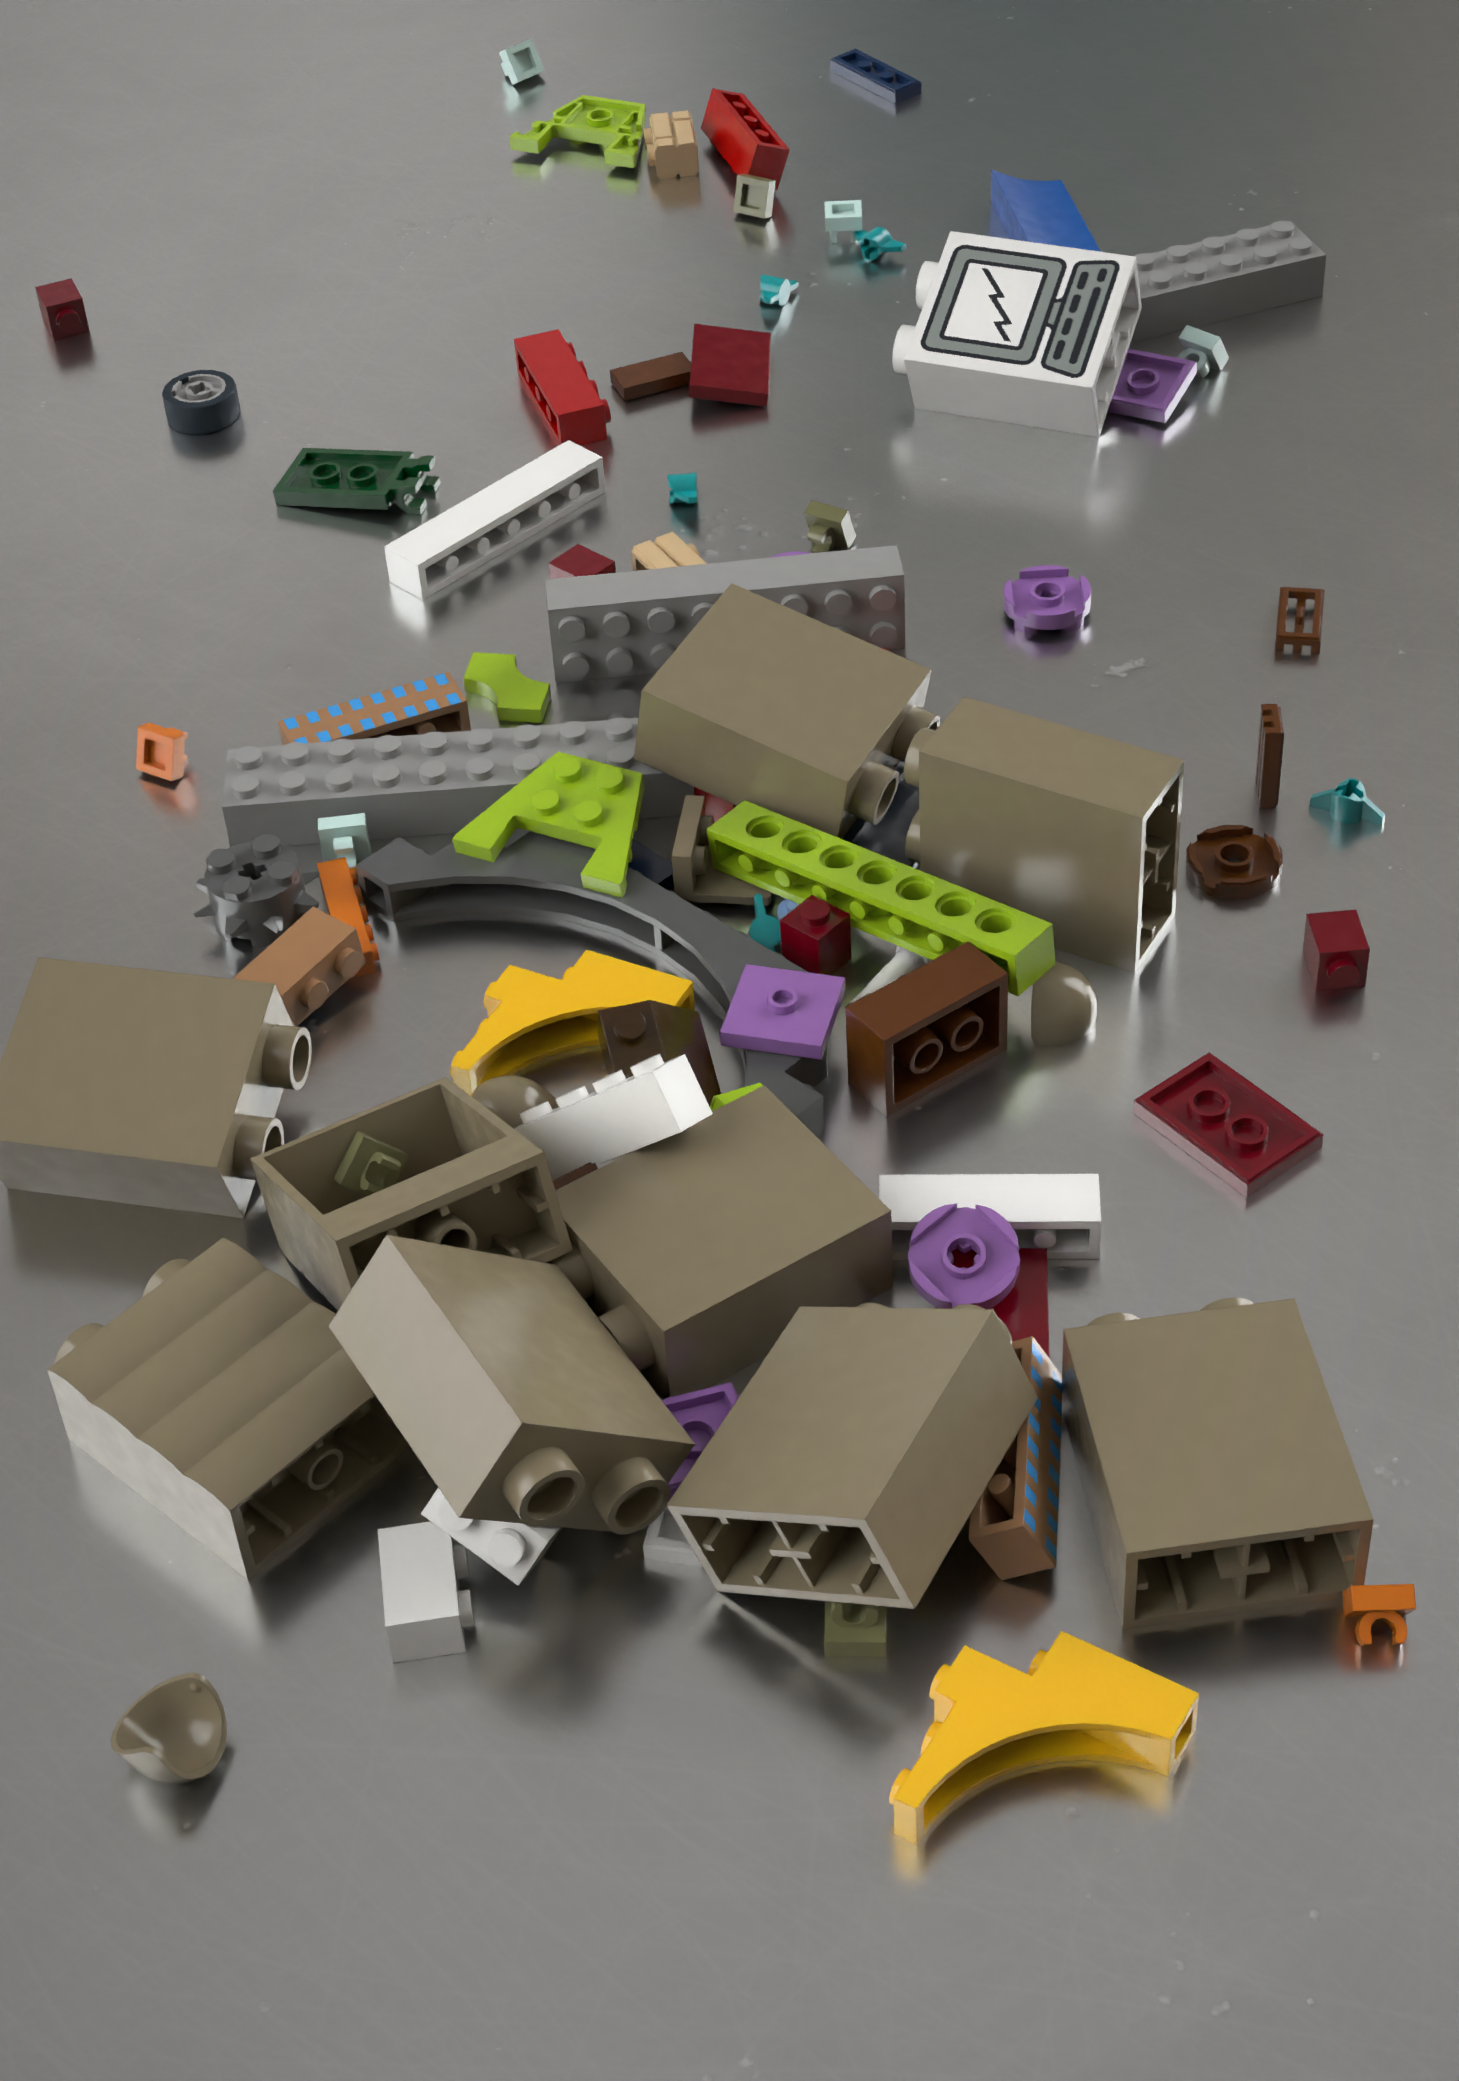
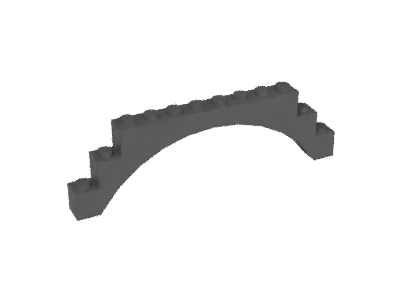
(544, 880)

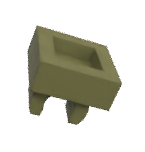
(754, 196)
(828, 527)
(370, 1165)
(855, 1630)

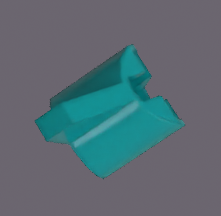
(877, 243)
(776, 289)
(683, 488)
(1348, 803)
(764, 928)

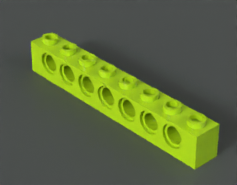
(878, 892)

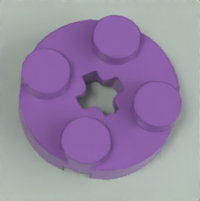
(1030, 609)
(963, 1229)

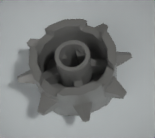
(255, 890)

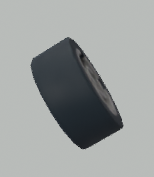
(201, 401)

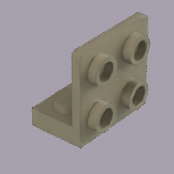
(692, 863)

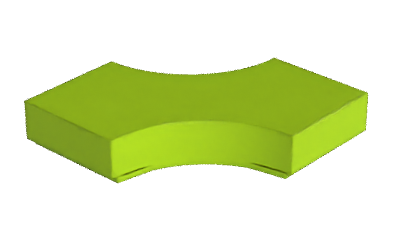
(502, 683)

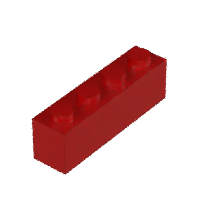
(744, 136)
(561, 388)

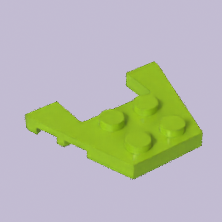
(591, 119)
(571, 802)

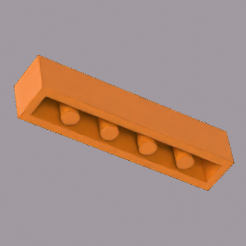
(343, 903)

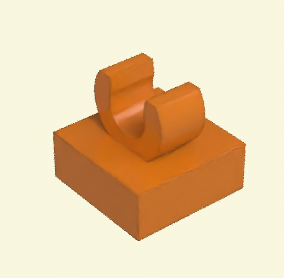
(161, 751)
(1379, 1604)

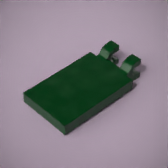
(357, 479)

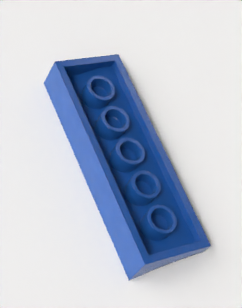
(1039, 212)

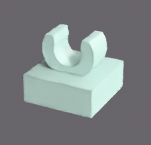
(521, 61)
(843, 217)
(1204, 349)
(344, 837)

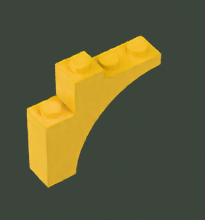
(544, 1016)
(1066, 1708)

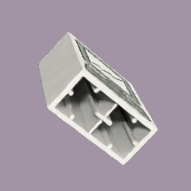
(1020, 332)

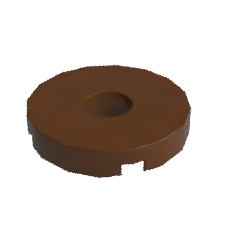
(1243, 880)

